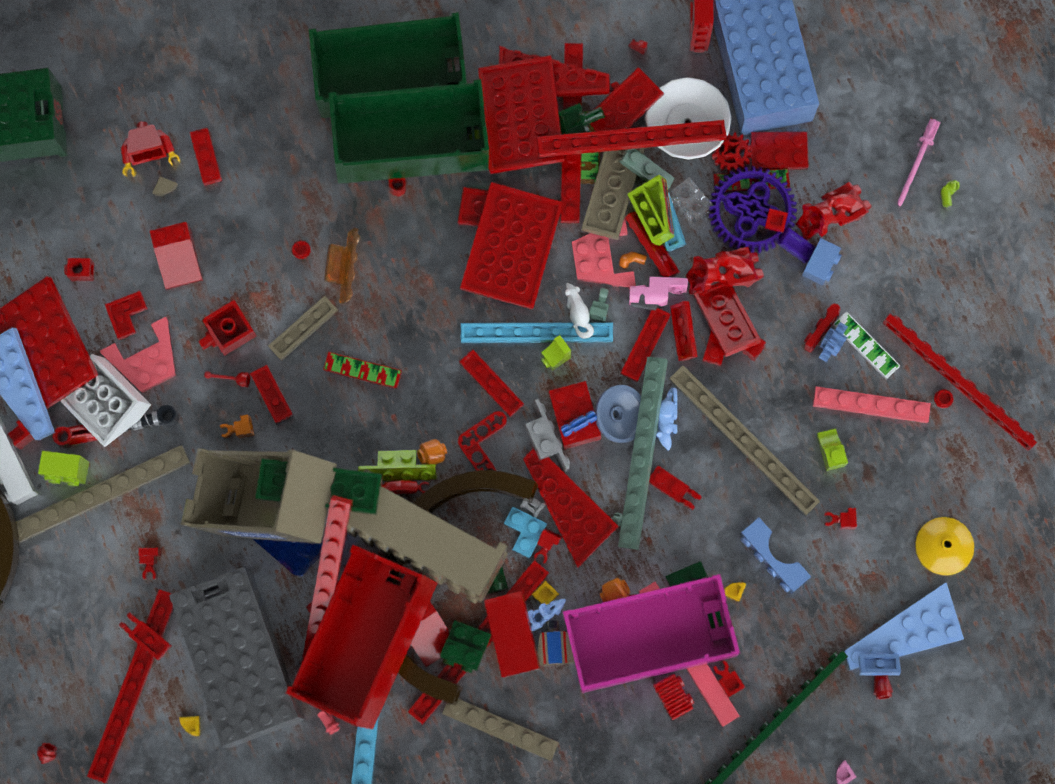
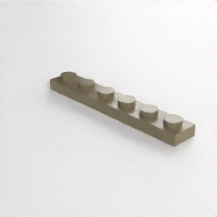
(502, 729)

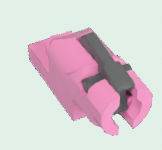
(657, 292)

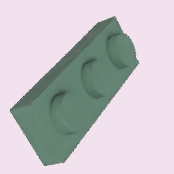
(643, 166)

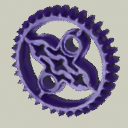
(743, 207)

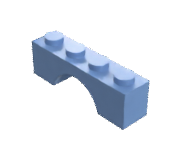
(757, 538)

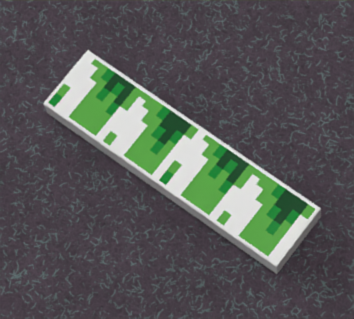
(867, 346)

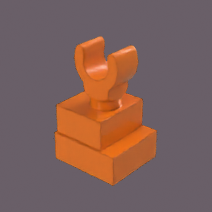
(242, 428)

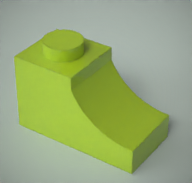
(556, 353)
(832, 450)

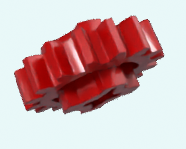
(736, 145)

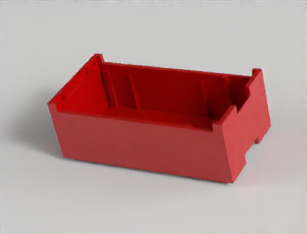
(362, 639)

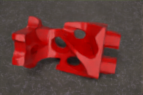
(820, 215)
(736, 262)

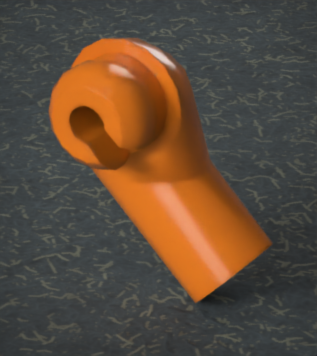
(631, 257)

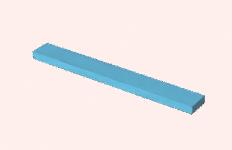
(532, 332)

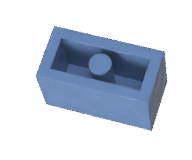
(821, 262)

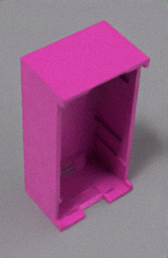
(650, 634)

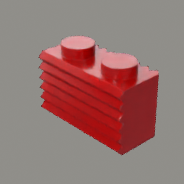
(673, 696)

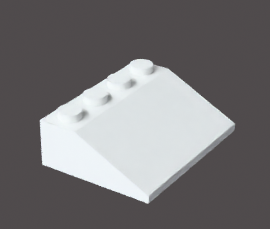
(106, 403)

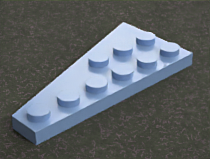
(20, 387)
(918, 628)

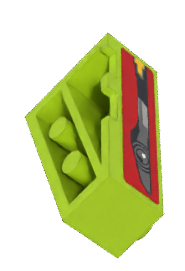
(654, 209)

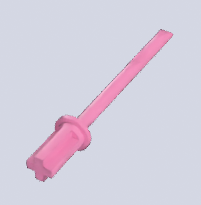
(926, 139)

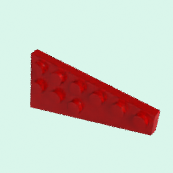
(568, 78)
(573, 511)

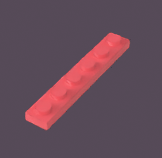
(871, 404)

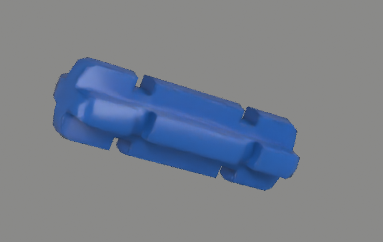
(578, 423)

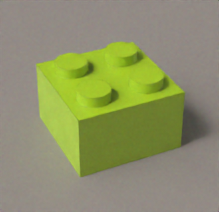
(63, 467)

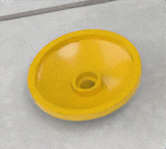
(933, 553)

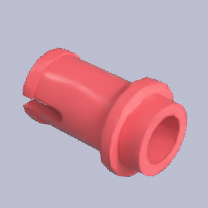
(329, 722)

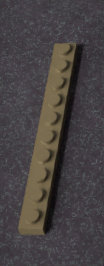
(744, 440)
(102, 493)

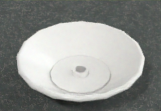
(691, 101)

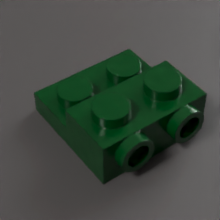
(465, 647)

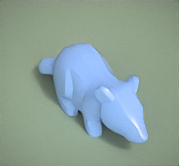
(667, 415)
(545, 613)

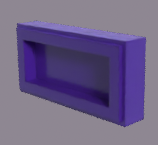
(796, 245)

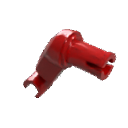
(404, 486)

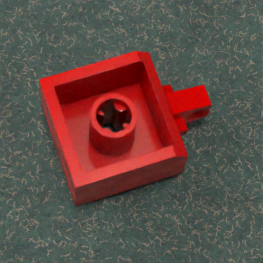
(218, 333)

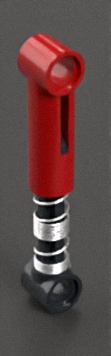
(79, 434)

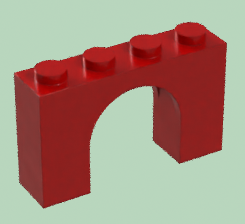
(700, 25)

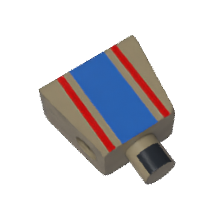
(554, 646)

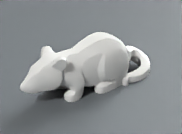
(578, 311)

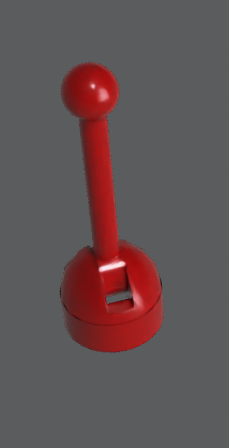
(242, 379)

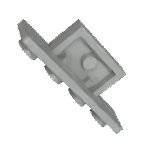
(543, 438)

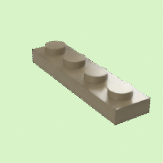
(303, 328)

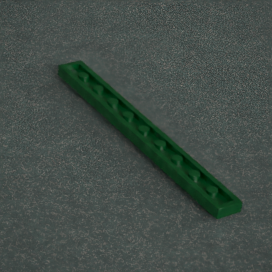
(780, 716)

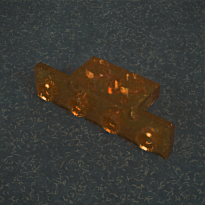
(341, 264)

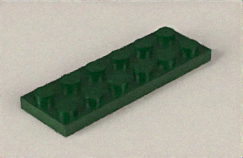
(348, 484)

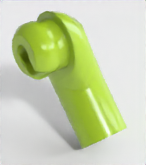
(947, 191)

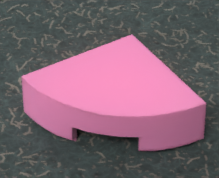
(844, 773)

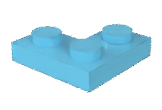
(529, 528)

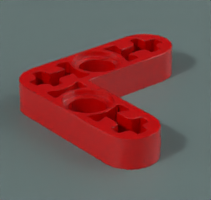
(474, 445)

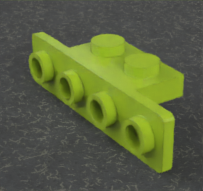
(401, 466)

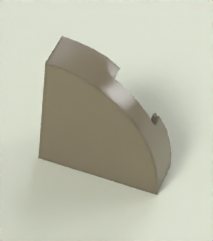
(164, 187)

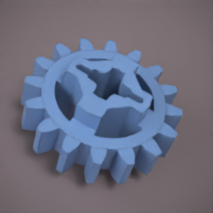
(833, 342)

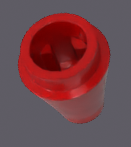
(882, 687)

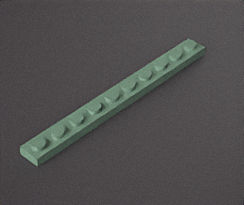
(642, 453)

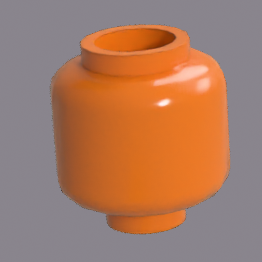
(432, 452)
(614, 590)

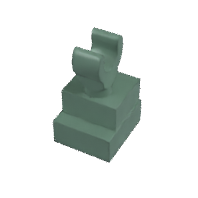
(599, 309)

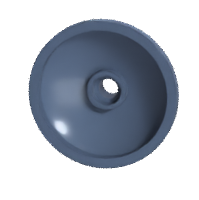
(625, 404)

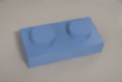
(879, 664)

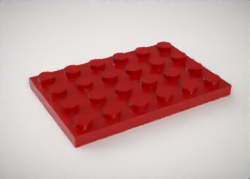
(517, 110)
(511, 246)
(49, 341)

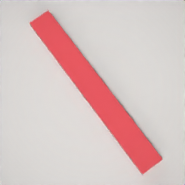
(708, 685)

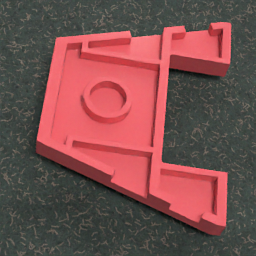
(594, 261)
(150, 365)

